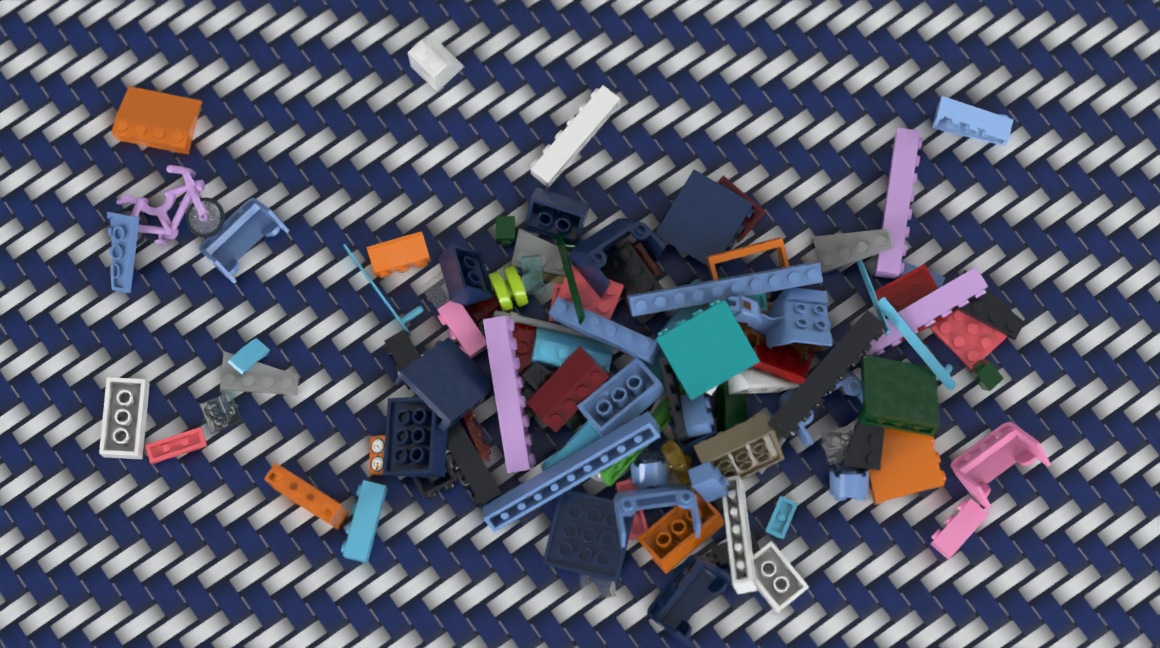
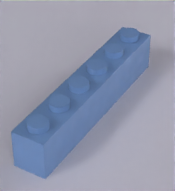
(606, 332)

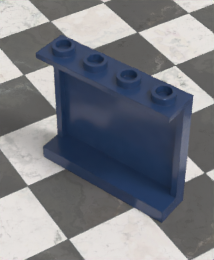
(704, 218)
(447, 381)

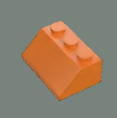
(399, 255)

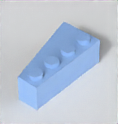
(971, 122)

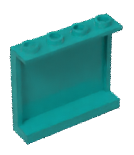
(707, 349)

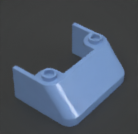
(239, 235)
(851, 385)
(630, 501)

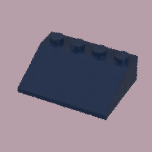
(413, 440)

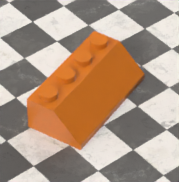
(674, 535)

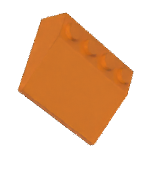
(157, 120)

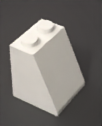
(434, 63)

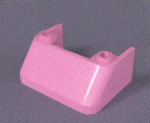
(993, 456)

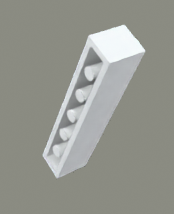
(575, 136)
(739, 537)

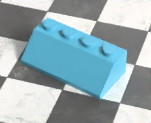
(554, 347)

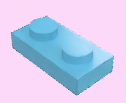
(781, 517)

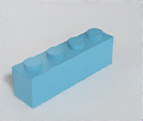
(365, 521)

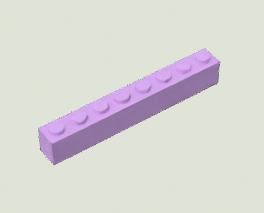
(898, 201)
(931, 306)
(508, 394)

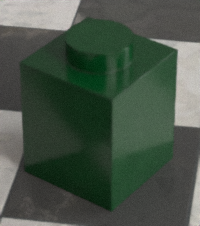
(505, 230)
(986, 374)

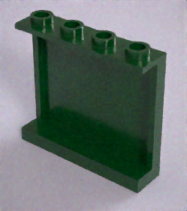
(899, 395)

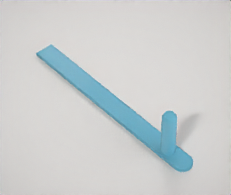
(873, 296)
(406, 318)
(917, 344)

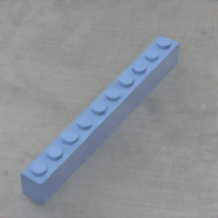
(723, 288)
(571, 471)

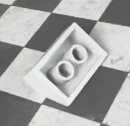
(758, 381)

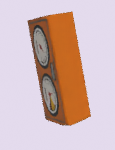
(377, 446)

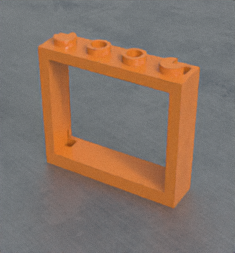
(748, 250)
(306, 496)

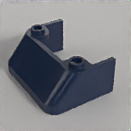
(590, 257)
(685, 594)

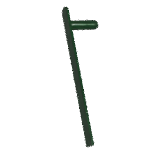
(563, 248)

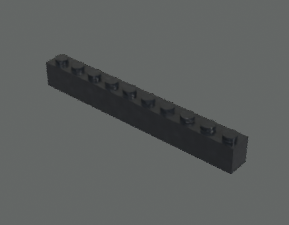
(458, 443)

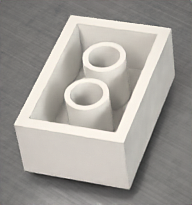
(777, 578)

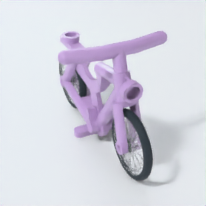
(203, 217)

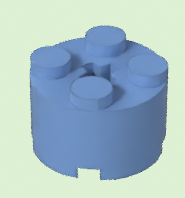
(650, 470)
(849, 483)

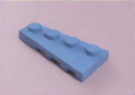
(124, 240)

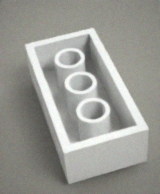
(124, 418)

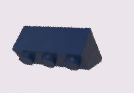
(556, 214)
(465, 275)

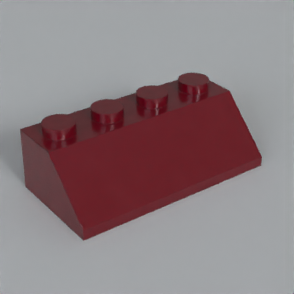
(567, 388)

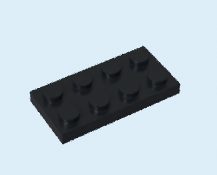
(630, 270)

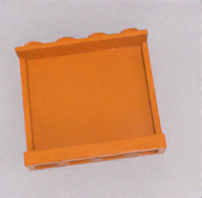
(906, 466)

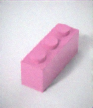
(462, 328)
(958, 528)

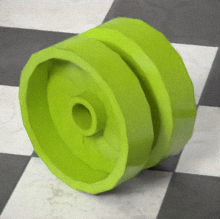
(509, 288)

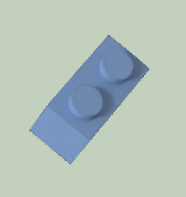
(696, 415)
(709, 482)

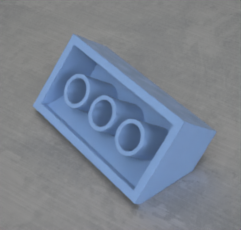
(621, 398)

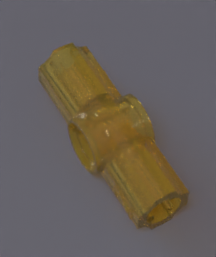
(677, 462)

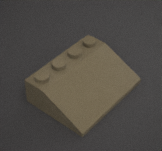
(742, 448)

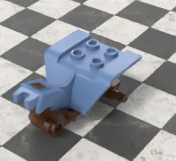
(794, 321)

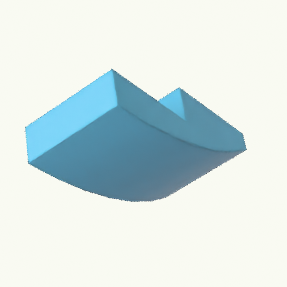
(248, 356)

